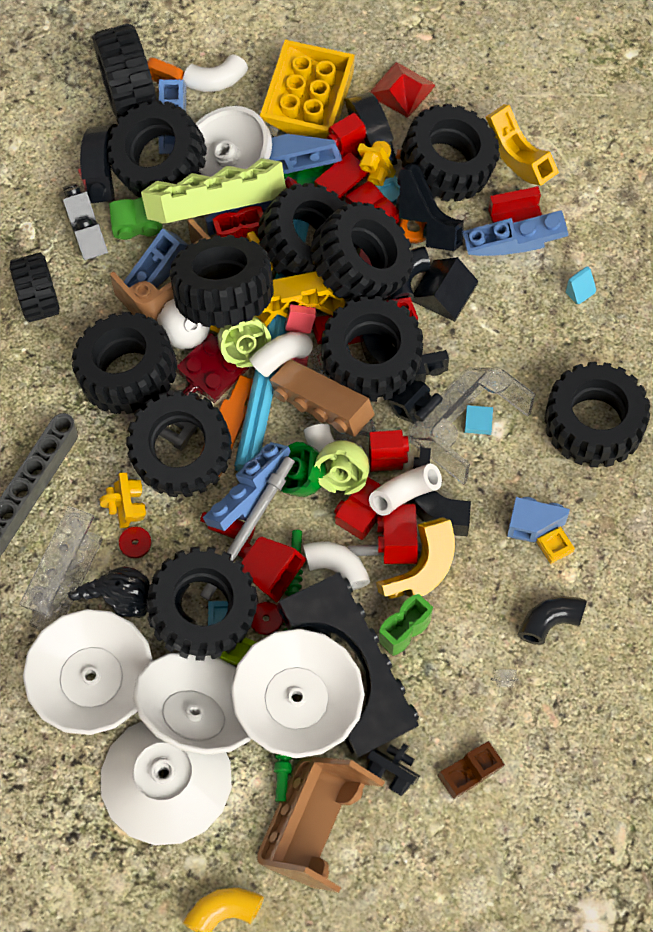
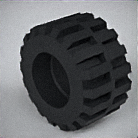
(34, 287)

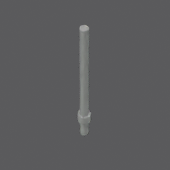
(275, 482)

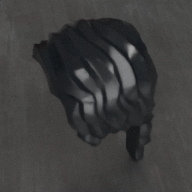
(121, 588)

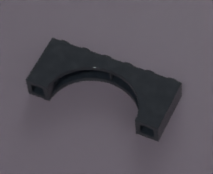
(333, 609)

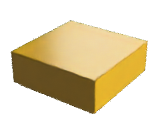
(555, 545)

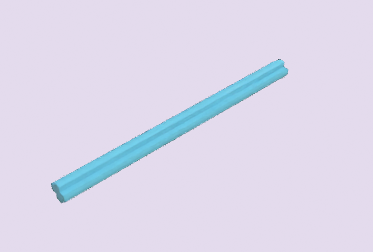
(261, 389)

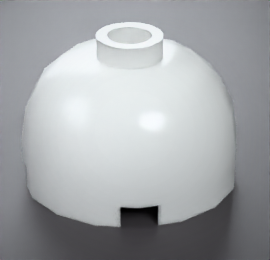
(181, 331)

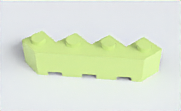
(206, 195)

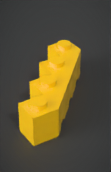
(298, 290)

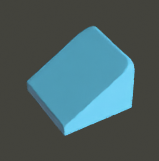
(581, 286)

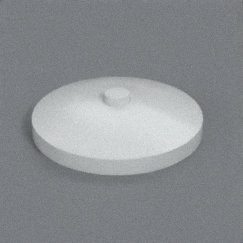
(233, 139)

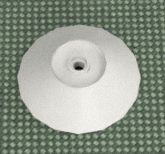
(72, 650)
(301, 665)
(190, 703)
(156, 807)

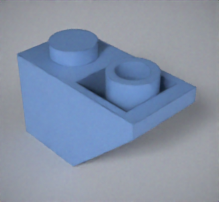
(535, 519)

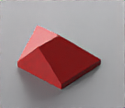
(402, 89)

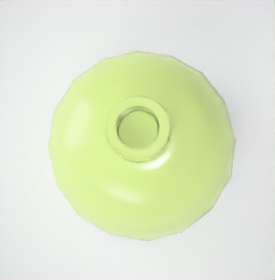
(242, 341)
(345, 465)

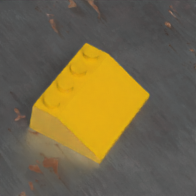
(308, 89)

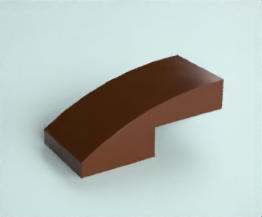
(471, 770)

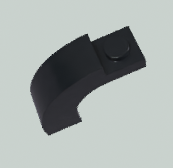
(372, 115)
(95, 164)
(380, 349)
(435, 506)

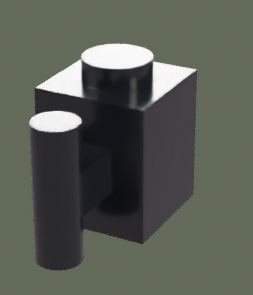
(414, 402)

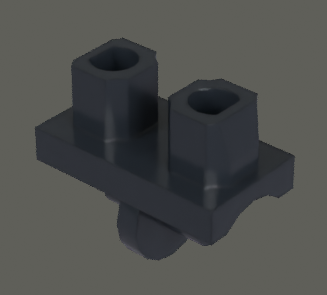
(403, 777)

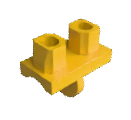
(376, 162)
(119, 500)

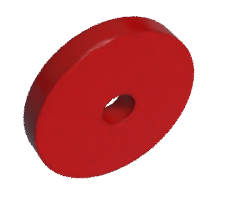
(138, 550)
(266, 627)

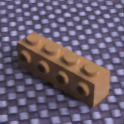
(322, 397)

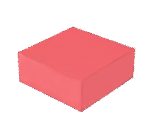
(300, 319)

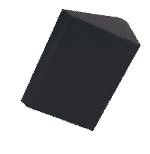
(446, 288)

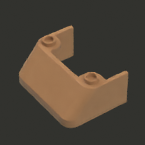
(144, 296)
(306, 819)

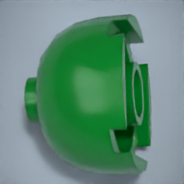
(303, 476)

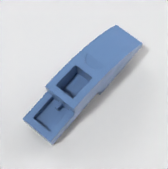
(517, 237)
(251, 485)

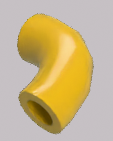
(222, 905)

